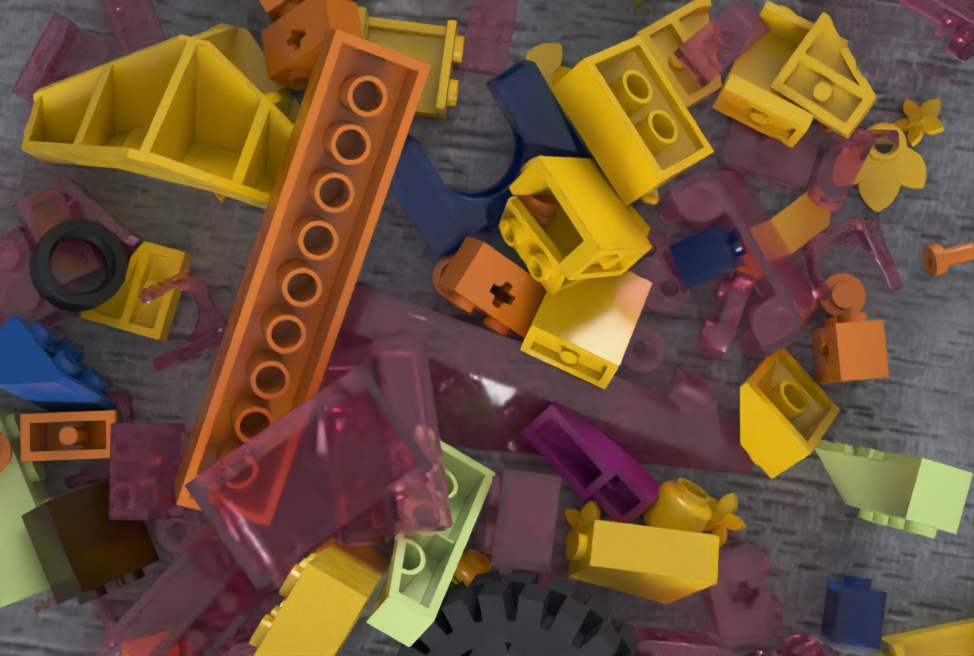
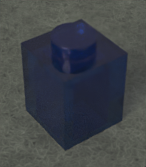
(709, 254)
(854, 612)

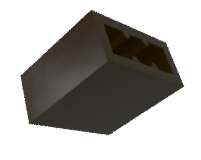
(84, 547)

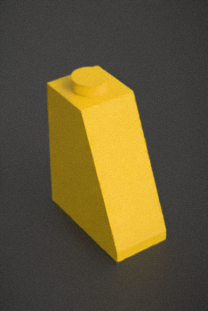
(643, 559)

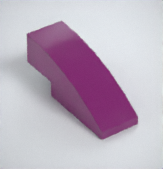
(592, 463)

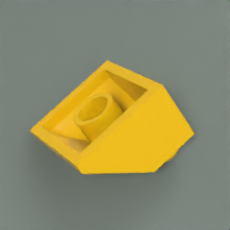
(782, 413)

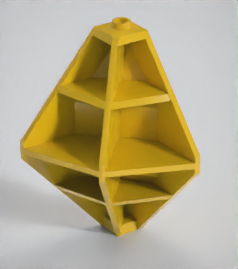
(173, 112)

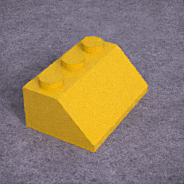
(631, 119)

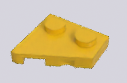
(666, 36)
(826, 80)
(126, 311)

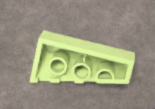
(897, 488)
(20, 492)
(427, 560)

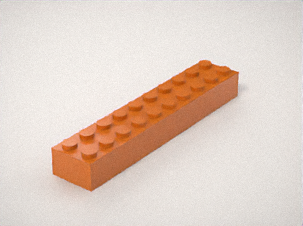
(307, 245)

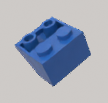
(48, 369)

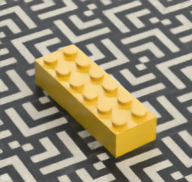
(321, 601)

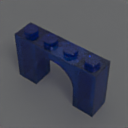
(448, 215)

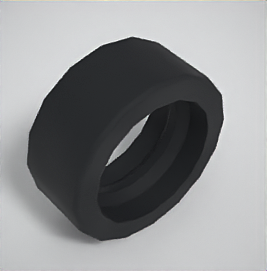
(97, 236)

